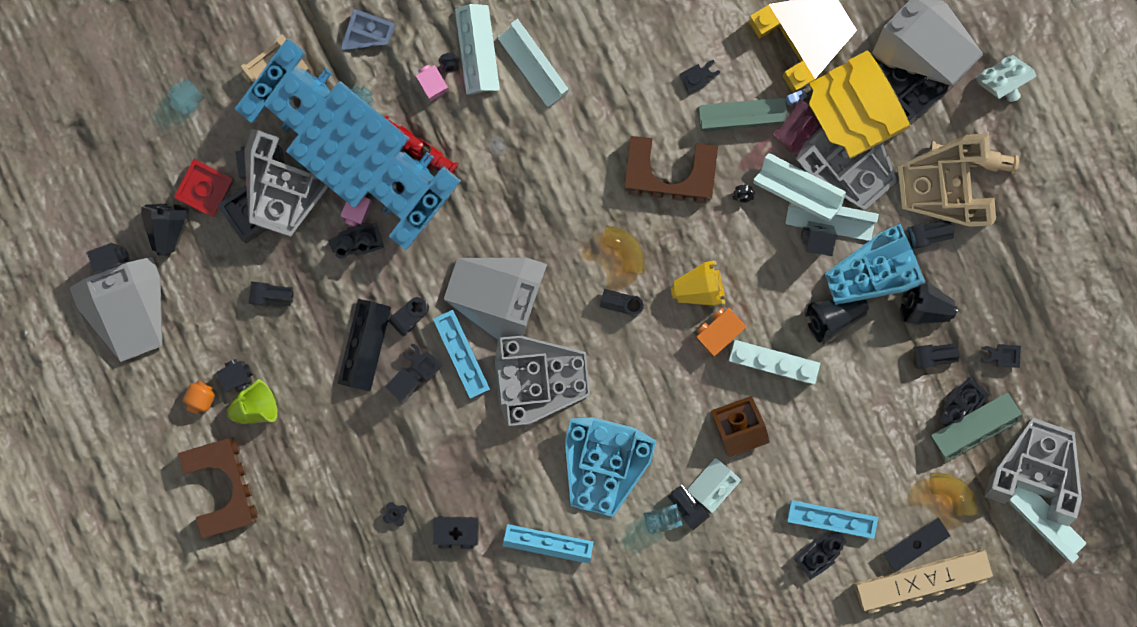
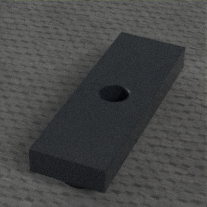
(928, 537)

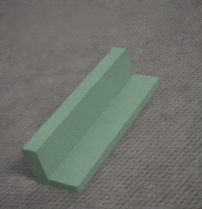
(743, 114)
(977, 427)

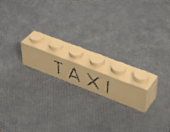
(923, 580)

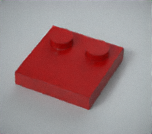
(203, 188)

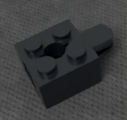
(236, 211)

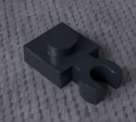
(696, 78)
(1004, 355)
(425, 364)

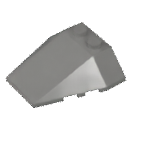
(927, 41)
(861, 177)

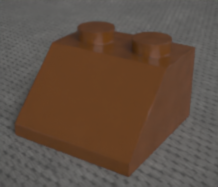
(740, 426)

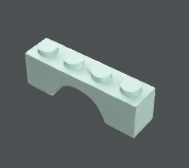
(773, 362)

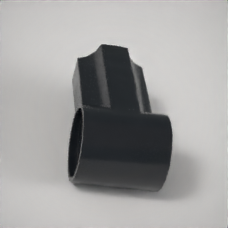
(924, 234)
(266, 294)
(619, 302)
(932, 355)
(691, 510)

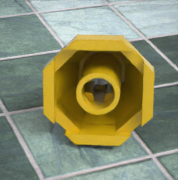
(700, 286)

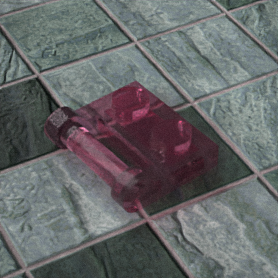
(803, 128)

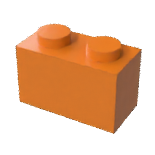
(720, 331)

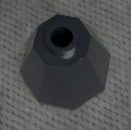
(164, 226)
(927, 305)

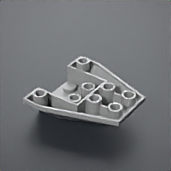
(496, 292)
(124, 307)
(537, 378)

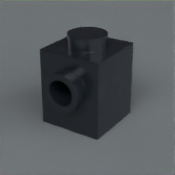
(235, 376)

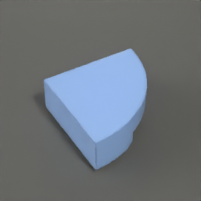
(794, 97)

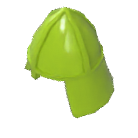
(253, 405)

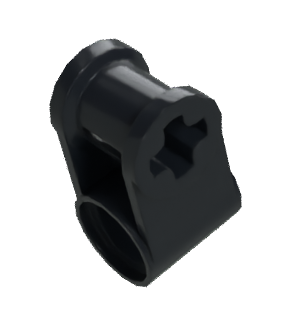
(406, 318)

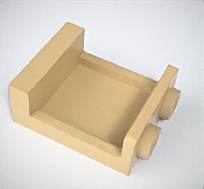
(257, 65)

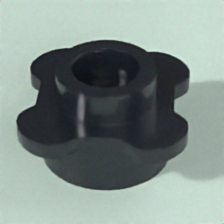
(448, 63)
(743, 193)
(400, 510)

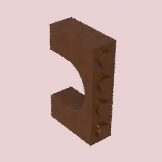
(641, 179)
(224, 456)

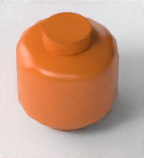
(198, 397)

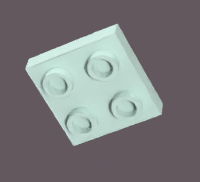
(1006, 78)

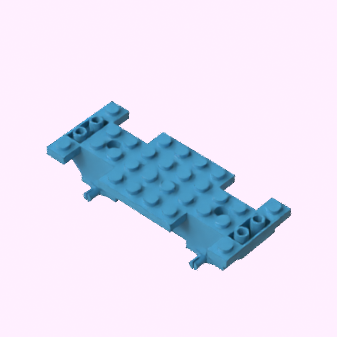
(348, 143)

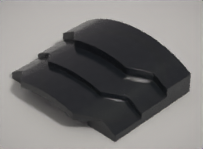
(914, 91)

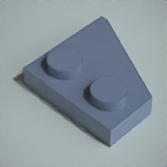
(367, 31)

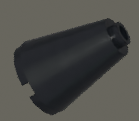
(832, 319)

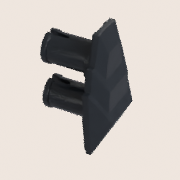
(357, 240)
(963, 401)
(820, 554)

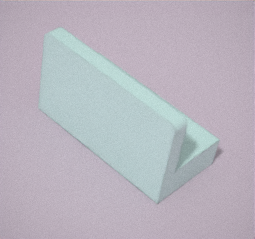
(714, 485)

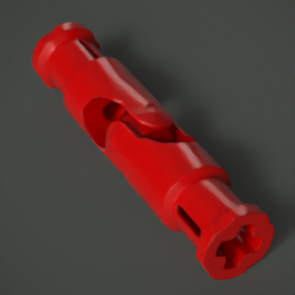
(415, 146)

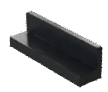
(364, 345)

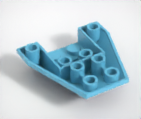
(876, 269)
(604, 463)

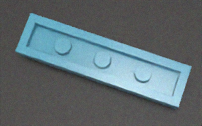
(461, 354)
(832, 519)
(548, 543)

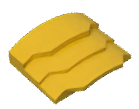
(857, 105)

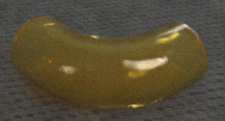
(628, 248)
(956, 490)

